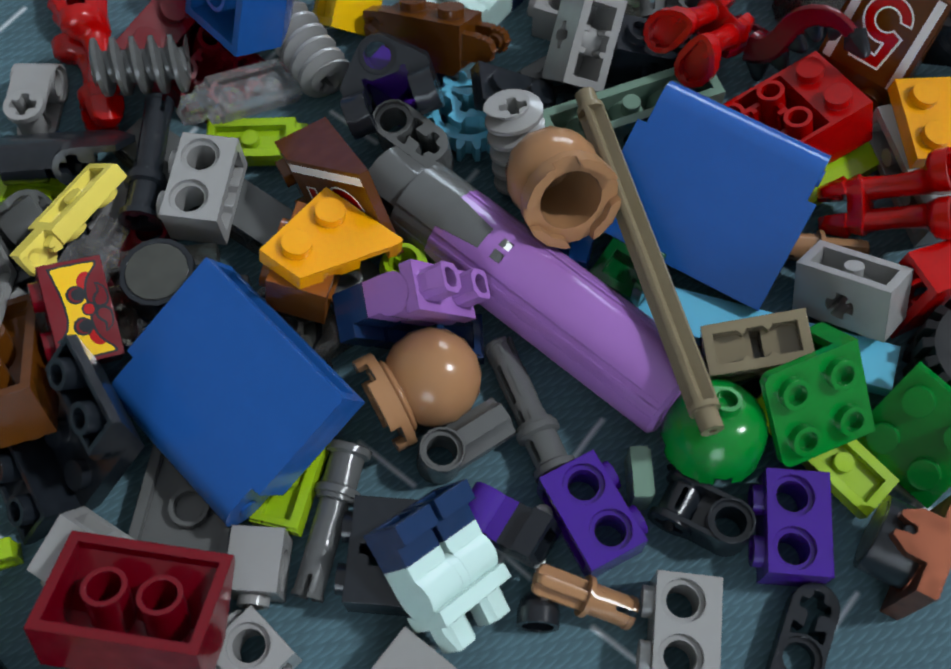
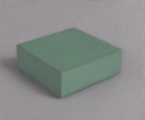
(639, 477)

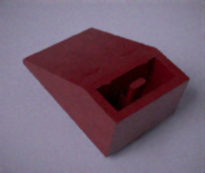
(206, 53)

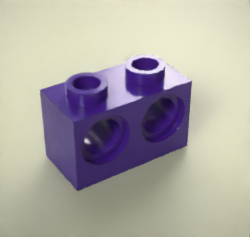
(581, 517)
(806, 530)

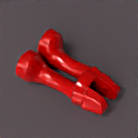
(79, 24)
(701, 55)
(861, 191)

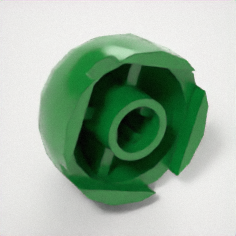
(726, 454)

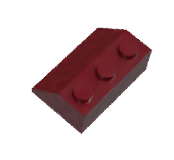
(132, 606)

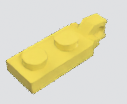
(67, 214)

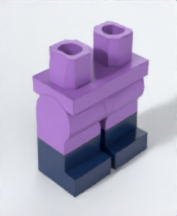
(406, 301)

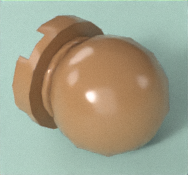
(561, 186)
(424, 382)

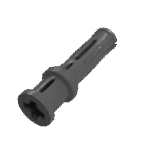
(535, 427)
(335, 497)

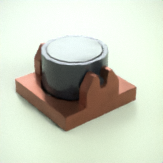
(908, 552)

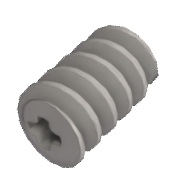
(312, 54)
(508, 120)

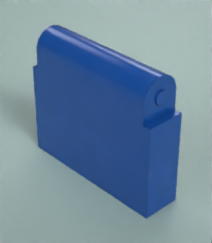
(721, 191)
(232, 393)

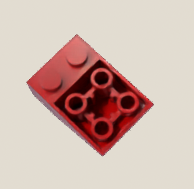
(811, 105)

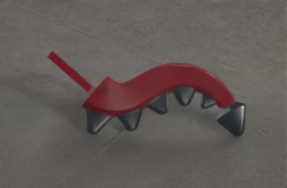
(789, 35)

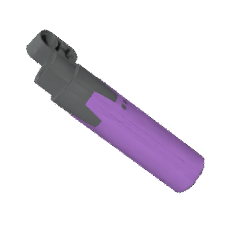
(531, 285)

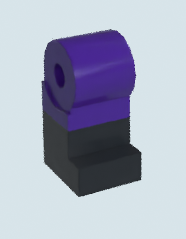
(514, 527)

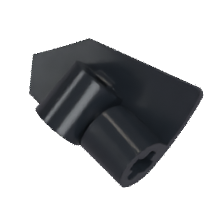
(31, 156)

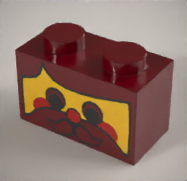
(78, 303)

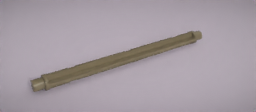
(652, 271)

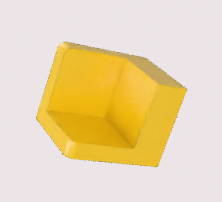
(343, 14)

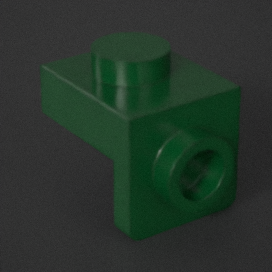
(618, 272)

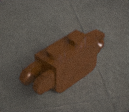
(444, 30)

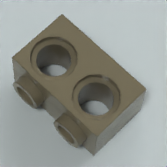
(754, 345)

